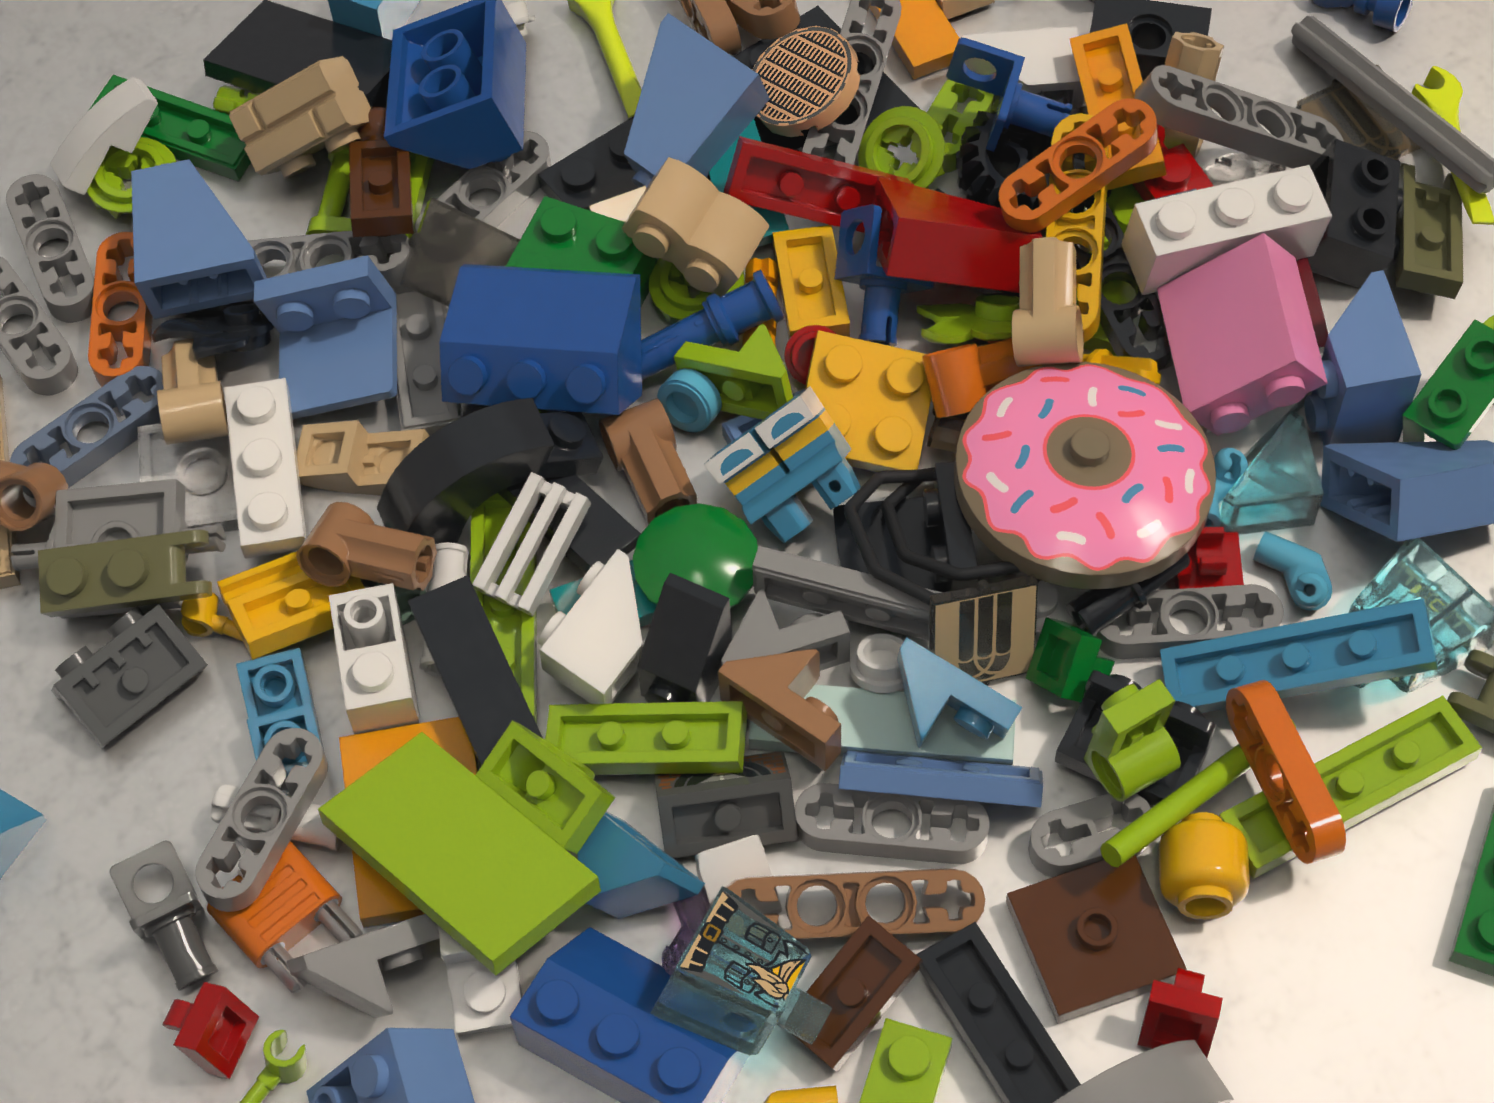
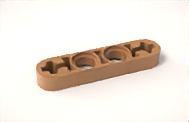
(850, 898)

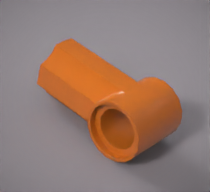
(966, 373)

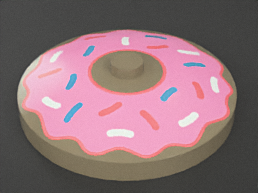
(1084, 475)

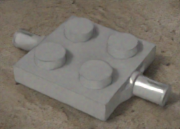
(117, 514)

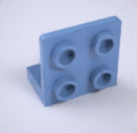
(333, 334)

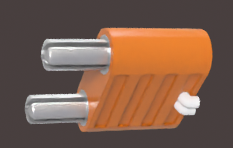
(284, 913)

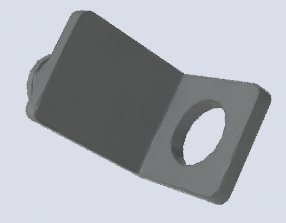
(169, 919)

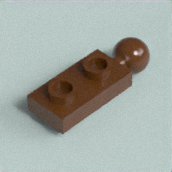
(379, 182)

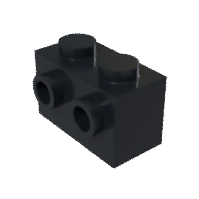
(1364, 206)

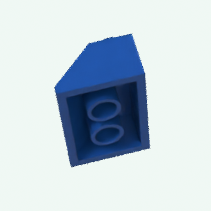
(458, 85)
(543, 337)
(596, 1022)

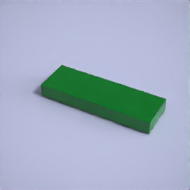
(193, 133)

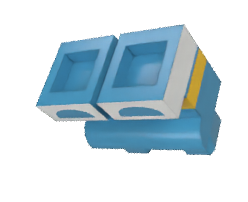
(782, 457)

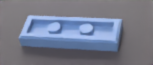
(941, 778)

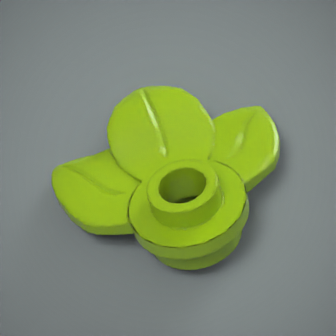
(961, 322)

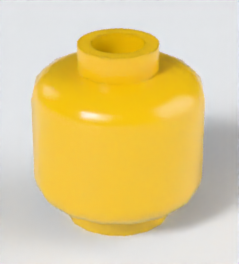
(1203, 866)

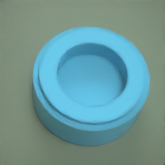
(690, 400)

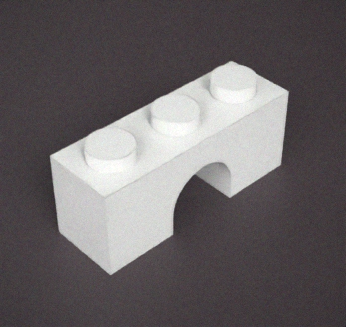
(1194, 227)

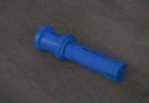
(718, 321)

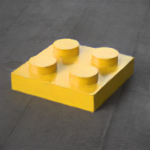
(874, 398)

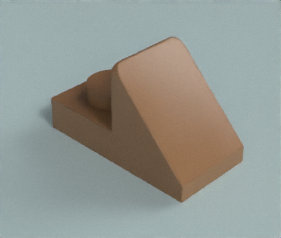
(774, 700)

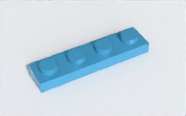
(1304, 655)

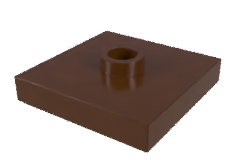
(1094, 937)

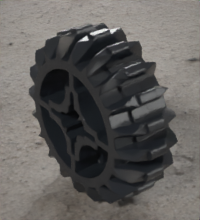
(984, 171)

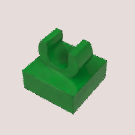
(1066, 659)

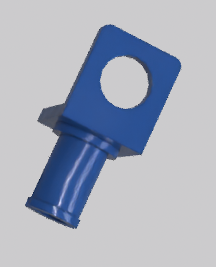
(1015, 105)
(881, 291)

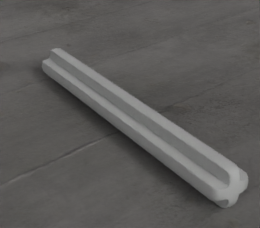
(1395, 104)

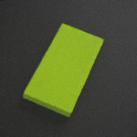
(460, 852)

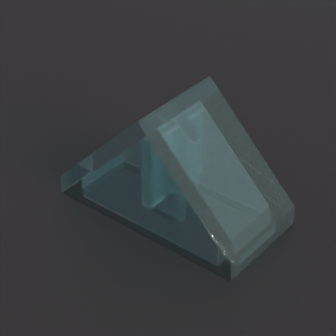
(1278, 487)

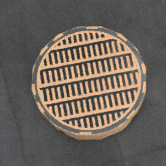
(808, 80)

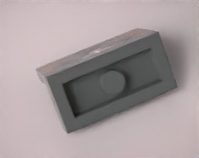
(724, 807)

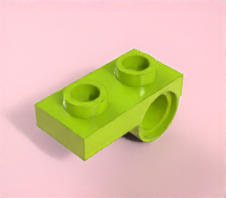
(1130, 740)

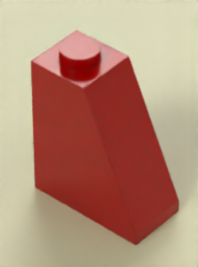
(946, 238)

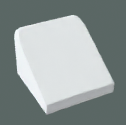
(735, 861)

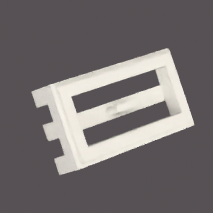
(512, 530)

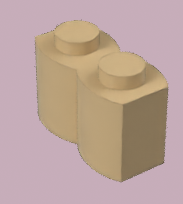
(695, 227)

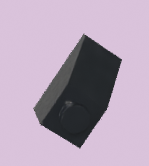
(685, 643)

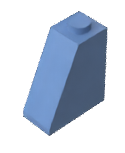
(690, 103)
(187, 244)
(1410, 486)

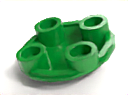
(700, 546)

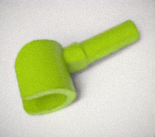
(276, 1070)

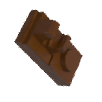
(860, 989)

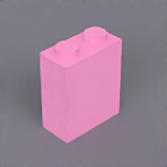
(1241, 335)

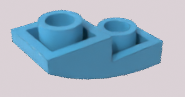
(278, 699)

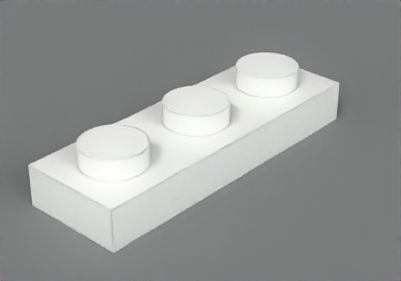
(265, 468)

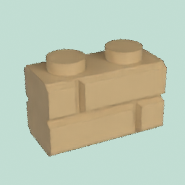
(302, 116)

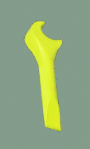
(600, 18)
(1444, 99)

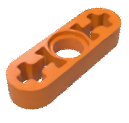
(1104, 125)
(108, 291)
(1285, 772)

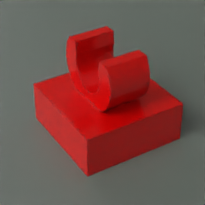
(1213, 561)
(1180, 1013)
(212, 1028)

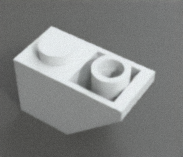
(1047, 61)
(600, 638)
(373, 659)

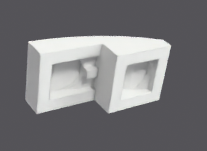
(114, 121)

